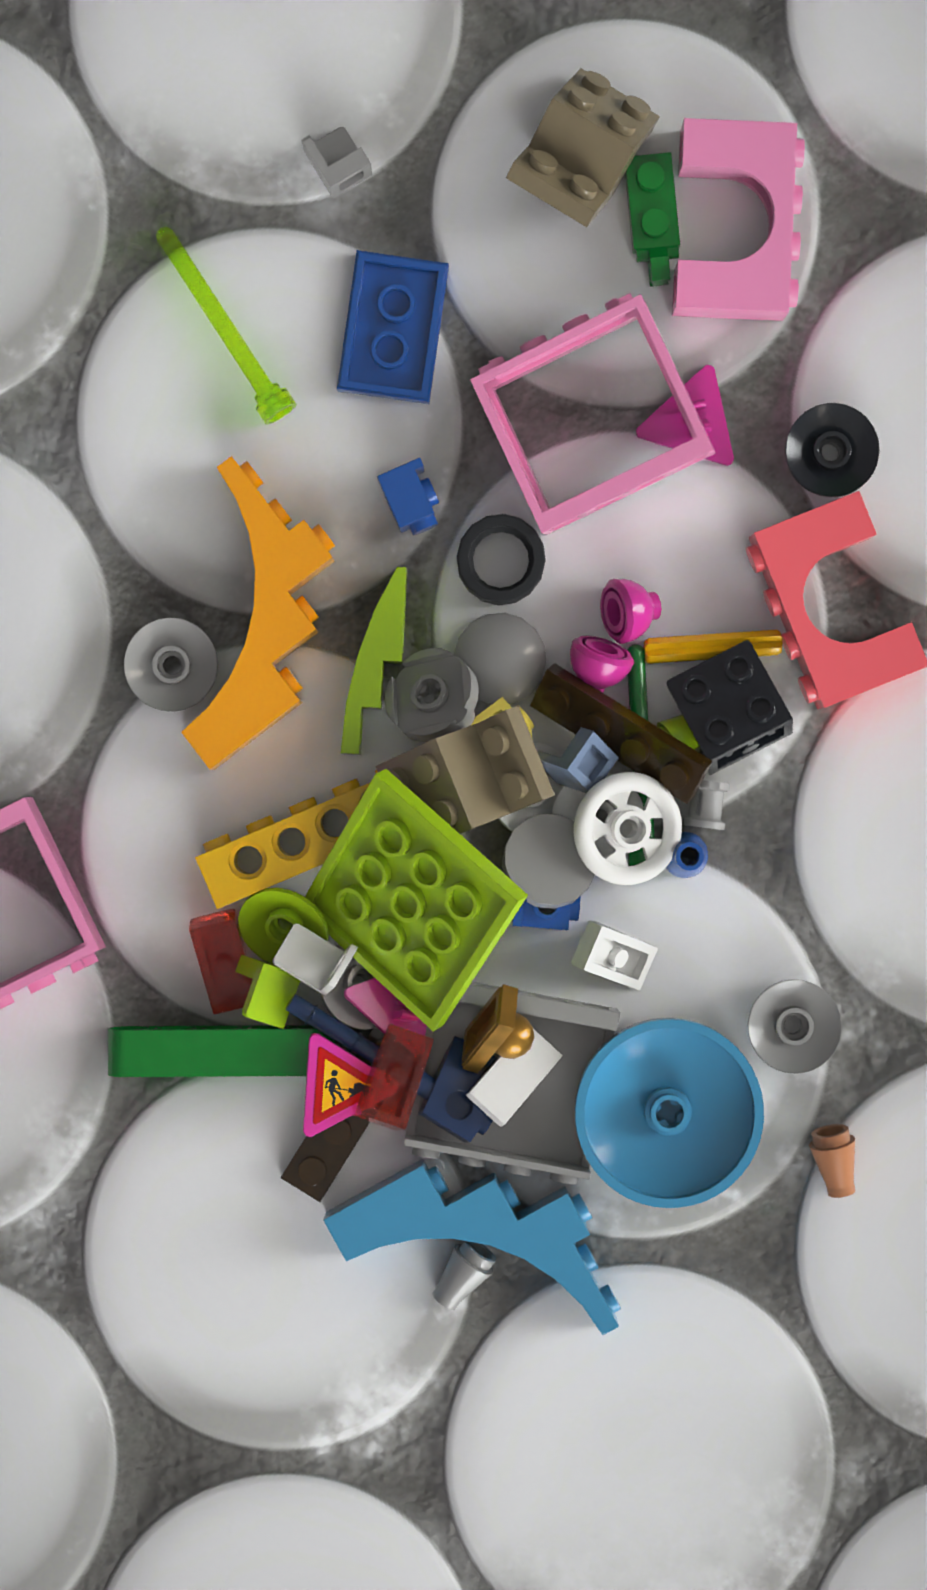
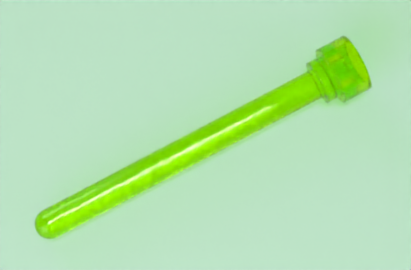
(271, 398)

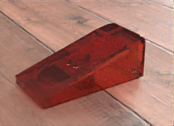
(218, 951)
(394, 1078)

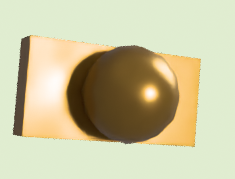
(497, 1031)

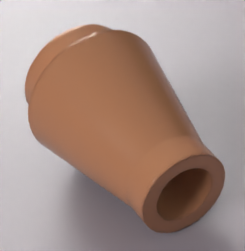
(835, 1157)

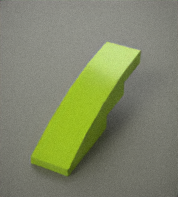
(380, 645)

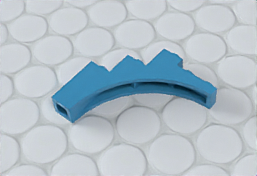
(544, 1234)

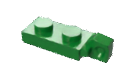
(653, 214)

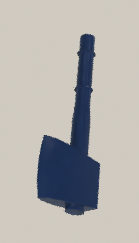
(443, 1094)

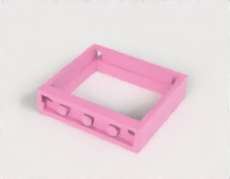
(541, 352)
(77, 957)

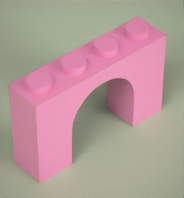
(765, 161)

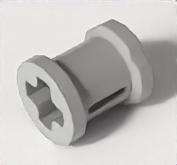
(707, 806)

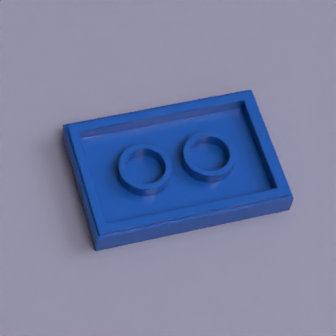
(393, 327)

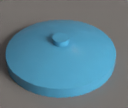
(669, 1113)

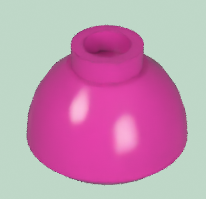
(628, 609)
(599, 661)

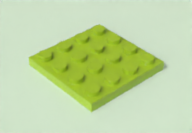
(413, 899)

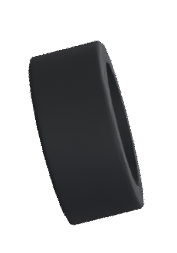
(497, 524)

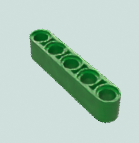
(208, 1050)

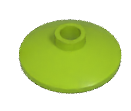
(270, 916)

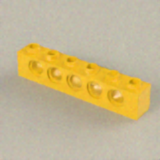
(230, 883)

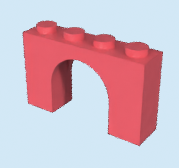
(829, 667)

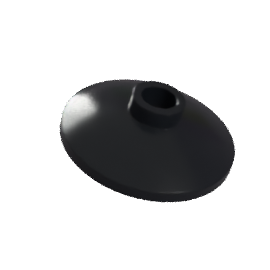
(851, 436)

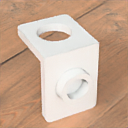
(312, 959)

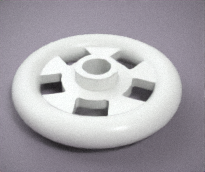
(589, 828)

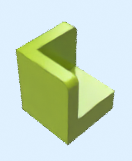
(268, 992)

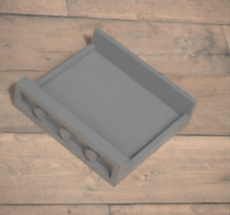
(543, 1127)

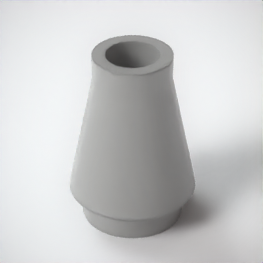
(464, 1272)

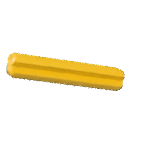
(709, 645)

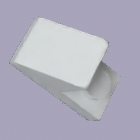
(614, 955)

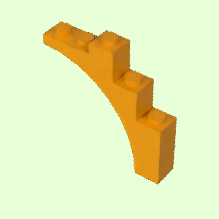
(283, 563)

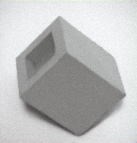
(337, 161)

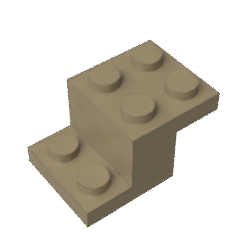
(583, 146)
(476, 771)

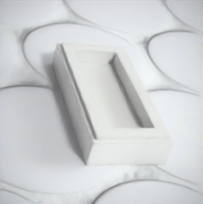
(512, 1080)

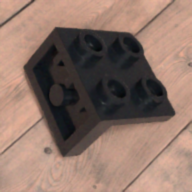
(731, 706)

